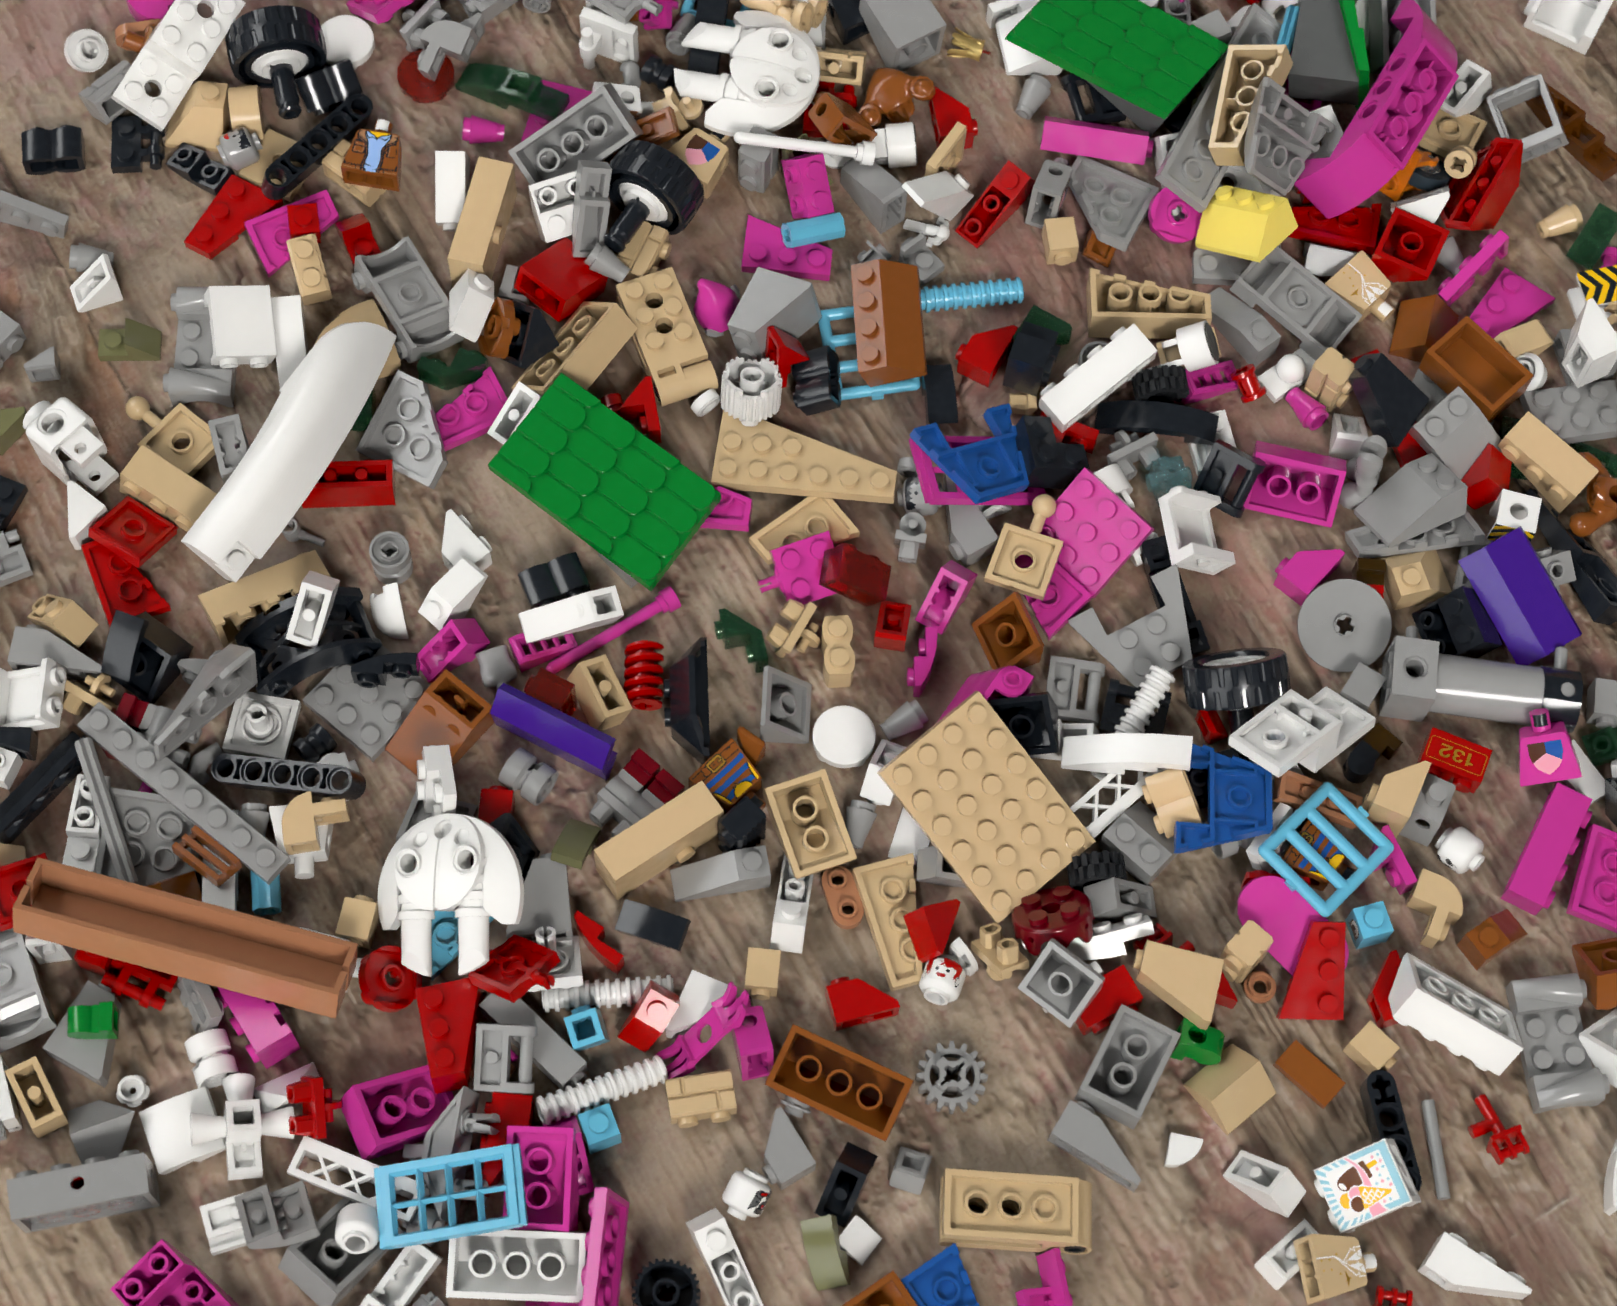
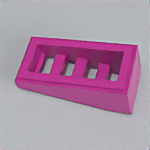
(1200, 393)
(536, 658)

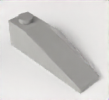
(217, 686)

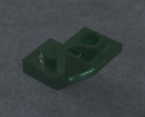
(1594, 237)
(464, 369)
(740, 633)

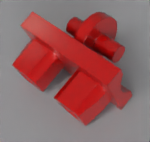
(316, 1105)

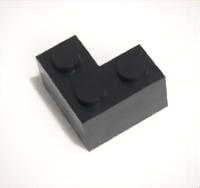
(1031, 359)
(1045, 460)

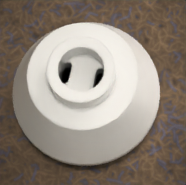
(1536, 367)

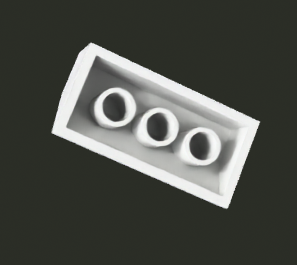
(1454, 1015)
(517, 1266)

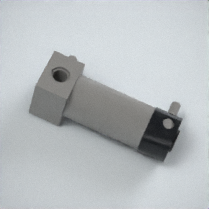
(1434, 682)

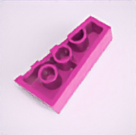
(262, 1024)

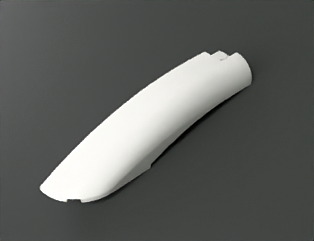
(291, 448)

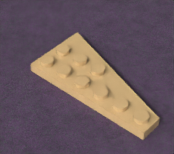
(789, 463)

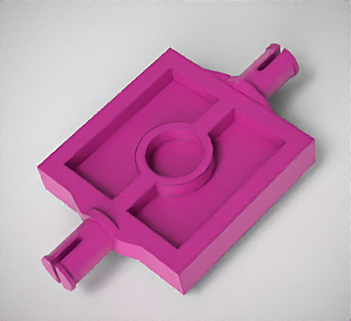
(799, 569)

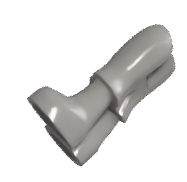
(1363, 472)

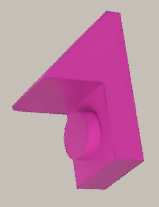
(1397, 867)

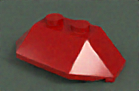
(1484, 194)

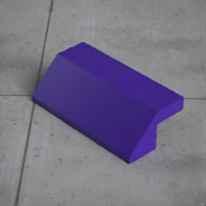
(1520, 597)
(554, 731)

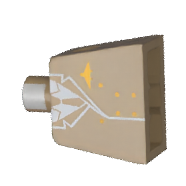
(1363, 287)
(1331, 1265)

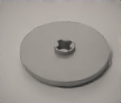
(1335, 602)

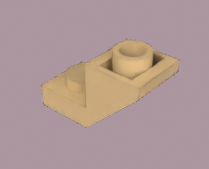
(1525, 338)

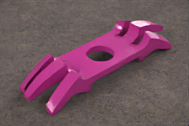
(721, 1023)

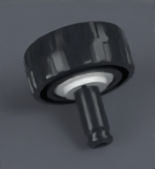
(274, 48)
(653, 188)
(1236, 682)

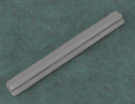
(105, 810)

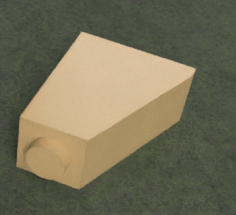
(1181, 979)

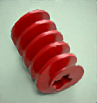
(640, 674)

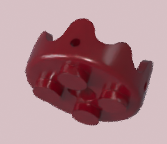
(1054, 914)

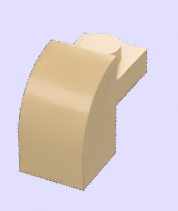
(246, 108)
(304, 816)
(1439, 900)

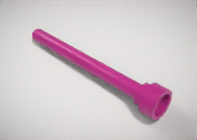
(665, 601)

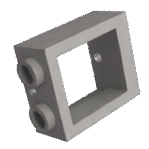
(1528, 88)
(229, 443)

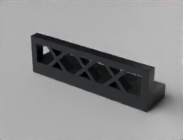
(39, 789)

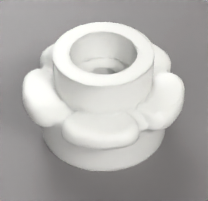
(126, 1084)

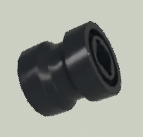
(658, 73)
(315, 744)

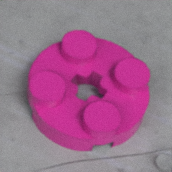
(1163, 223)

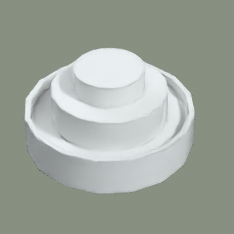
(86, 50)

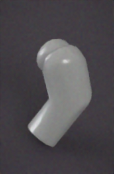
(631, 73)
(200, 763)

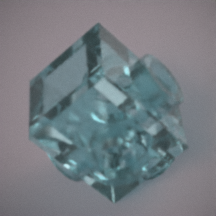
(1167, 473)

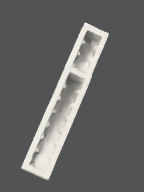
(404, 1277)

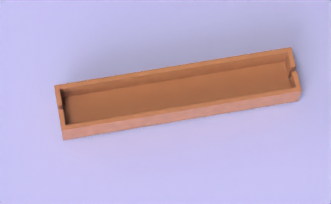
(185, 937)

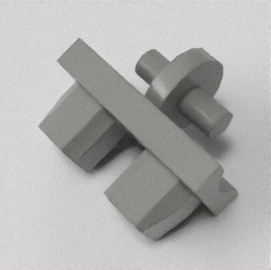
(418, 21)
(1131, 449)
(910, 537)

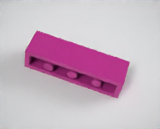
(1547, 848)

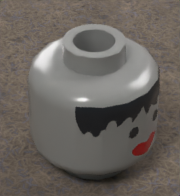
(239, 148)
(912, 498)

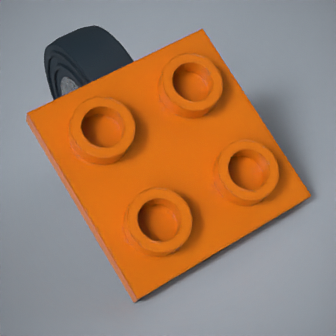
(1420, 173)

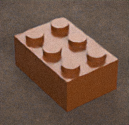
(1478, 366)

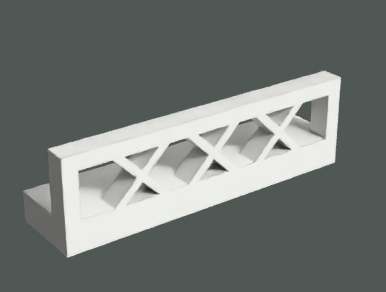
(1121, 803)
(351, 1165)

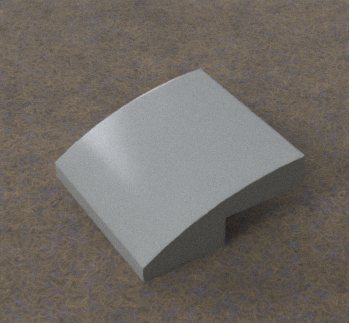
(276, 1217)

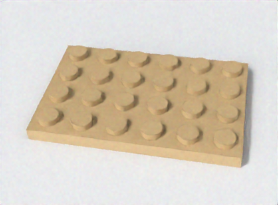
(986, 806)

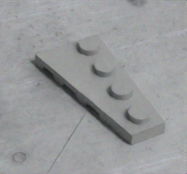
(32, 216)
(1455, 533)

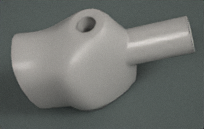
(496, 666)

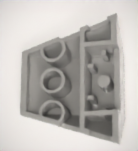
(1280, 137)

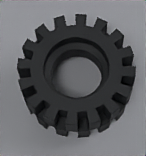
(1161, 384)
(1095, 868)

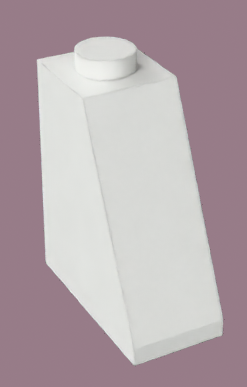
(451, 187)

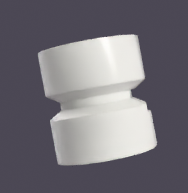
(211, 1057)

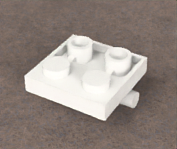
(606, 37)

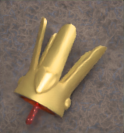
(971, 47)

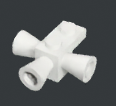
(241, 1127)

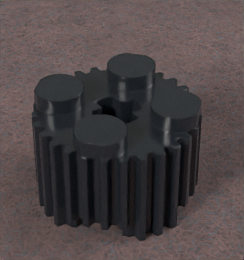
(666, 1276)

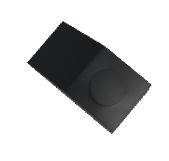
(846, 1183)

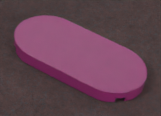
(1281, 915)

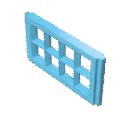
(513, 1186)

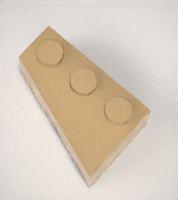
(1547, 461)

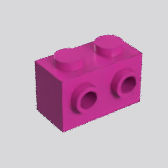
(807, 185)

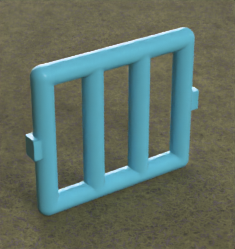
(833, 341)
(1309, 811)

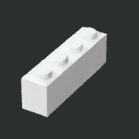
(1097, 377)

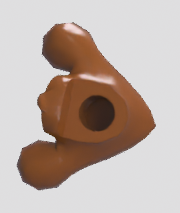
(892, 94)
(1600, 498)

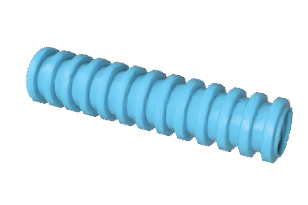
(972, 294)

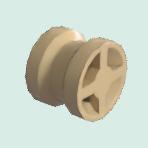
(1465, 156)

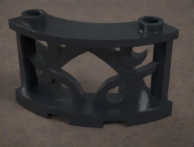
(295, 664)

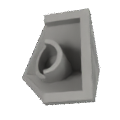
(99, 1129)

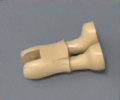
(799, 13)

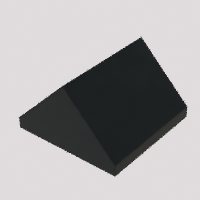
(533, 339)
(1031, 720)

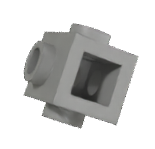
(1558, 565)

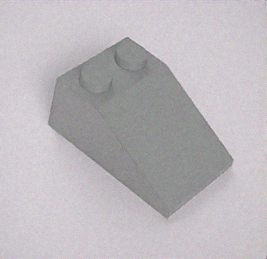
(1455, 432)
(1414, 501)
(1127, 1066)
(324, 1267)

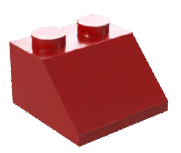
(1409, 247)

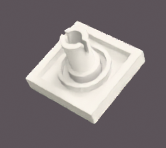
(262, 726)
(567, 972)

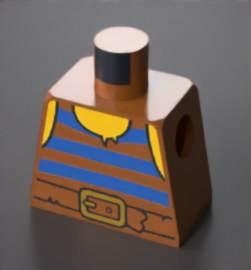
(729, 777)
(1325, 849)

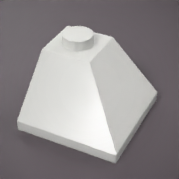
(1601, 1045)

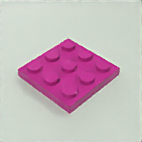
(1096, 531)

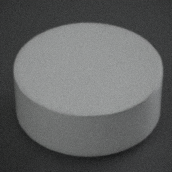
(907, 467)

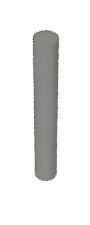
(1435, 1149)

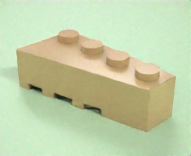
(1240, 80)
(1153, 309)
(164, 488)
(237, 603)

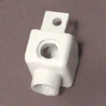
(69, 429)

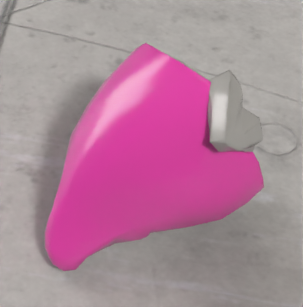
(715, 306)

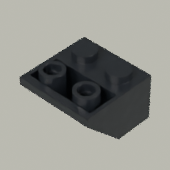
(1458, 624)

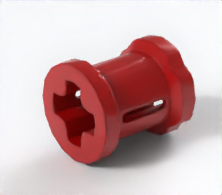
(1248, 383)

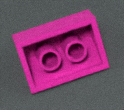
(1297, 484)

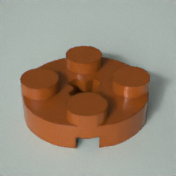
(499, 329)

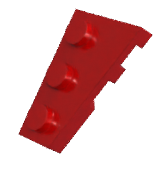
(226, 216)
(1351, 230)
(121, 584)
(1318, 978)

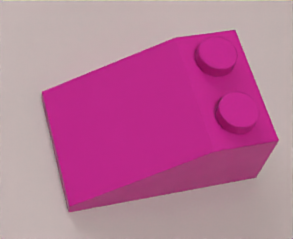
(392, 1111)
(549, 1176)

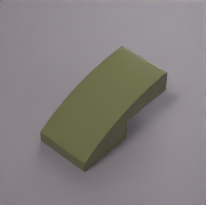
(575, 843)
(823, 1252)

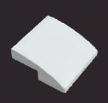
(169, 1130)

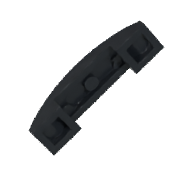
(1157, 417)
(1156, 559)

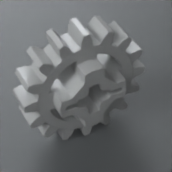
(943, 1067)

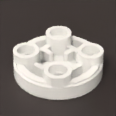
(348, 38)
(843, 737)

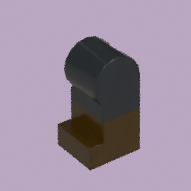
(1368, 751)

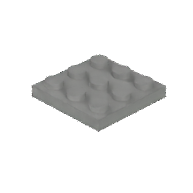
(361, 714)
(149, 831)

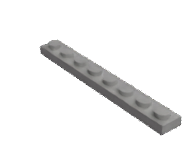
(184, 793)

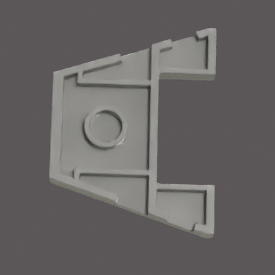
(1151, 640)

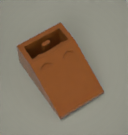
(443, 716)

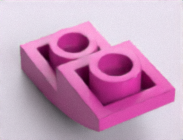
(923, 663)

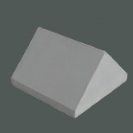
(785, 708)
(1062, 983)

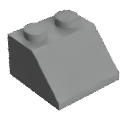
(1137, 838)

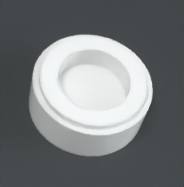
(705, 402)

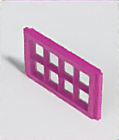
(929, 485)

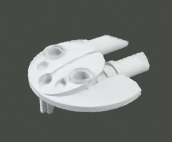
(756, 70)
(449, 883)

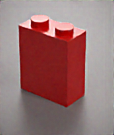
(559, 280)

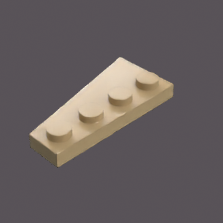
(887, 895)

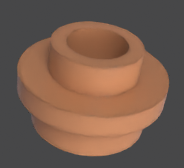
(1262, 978)

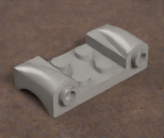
(408, 298)
(1297, 301)
(193, 374)
(23, 1006)
(1553, 1057)

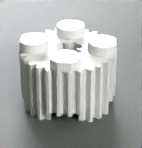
(751, 390)

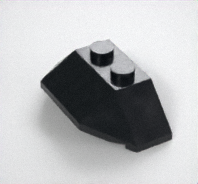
(690, 701)

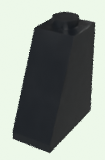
(1386, 397)

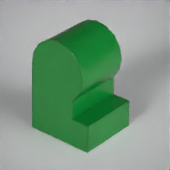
(93, 1021)
(1198, 1044)

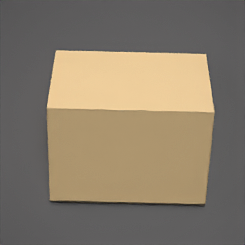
(1231, 1088)

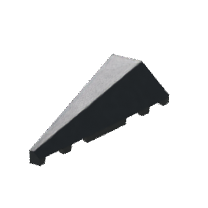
(1594, 578)

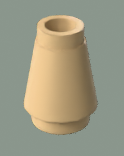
(1560, 222)

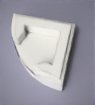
(962, 953)
(1181, 1149)

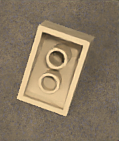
(809, 824)

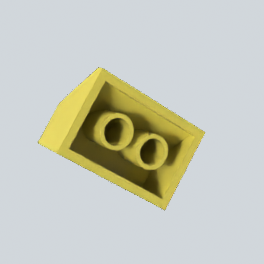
(1245, 223)

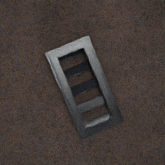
(20, 740)

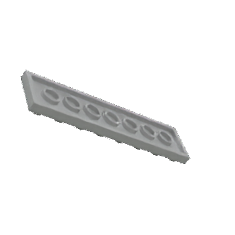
(1189, 164)

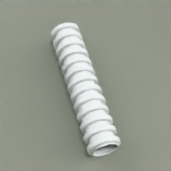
(1143, 706)
(601, 993)
(601, 1090)

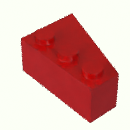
(449, 1031)

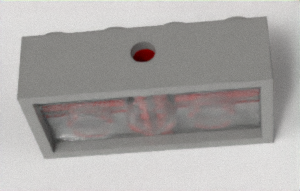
(83, 1191)

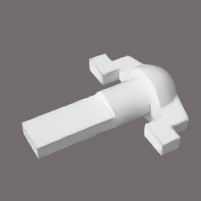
(940, 232)

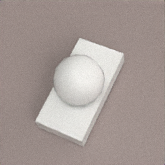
(1287, 374)

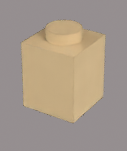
(1060, 240)
(358, 920)
(762, 973)
(1372, 1049)

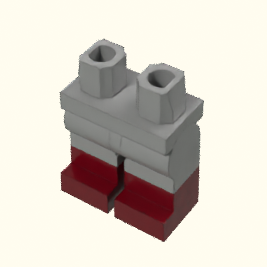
(148, 722)
(634, 793)

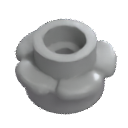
(795, 1107)

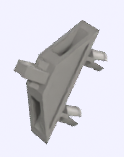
(452, 1135)

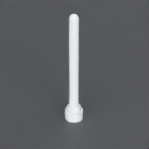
(861, 152)

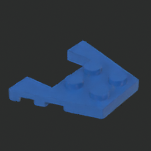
(982, 468)
(1236, 802)

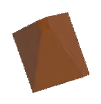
(1097, 250)
(751, 745)

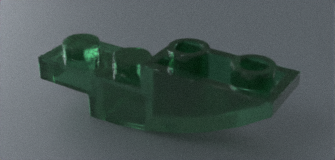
(512, 87)

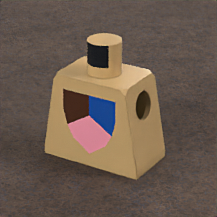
(704, 155)

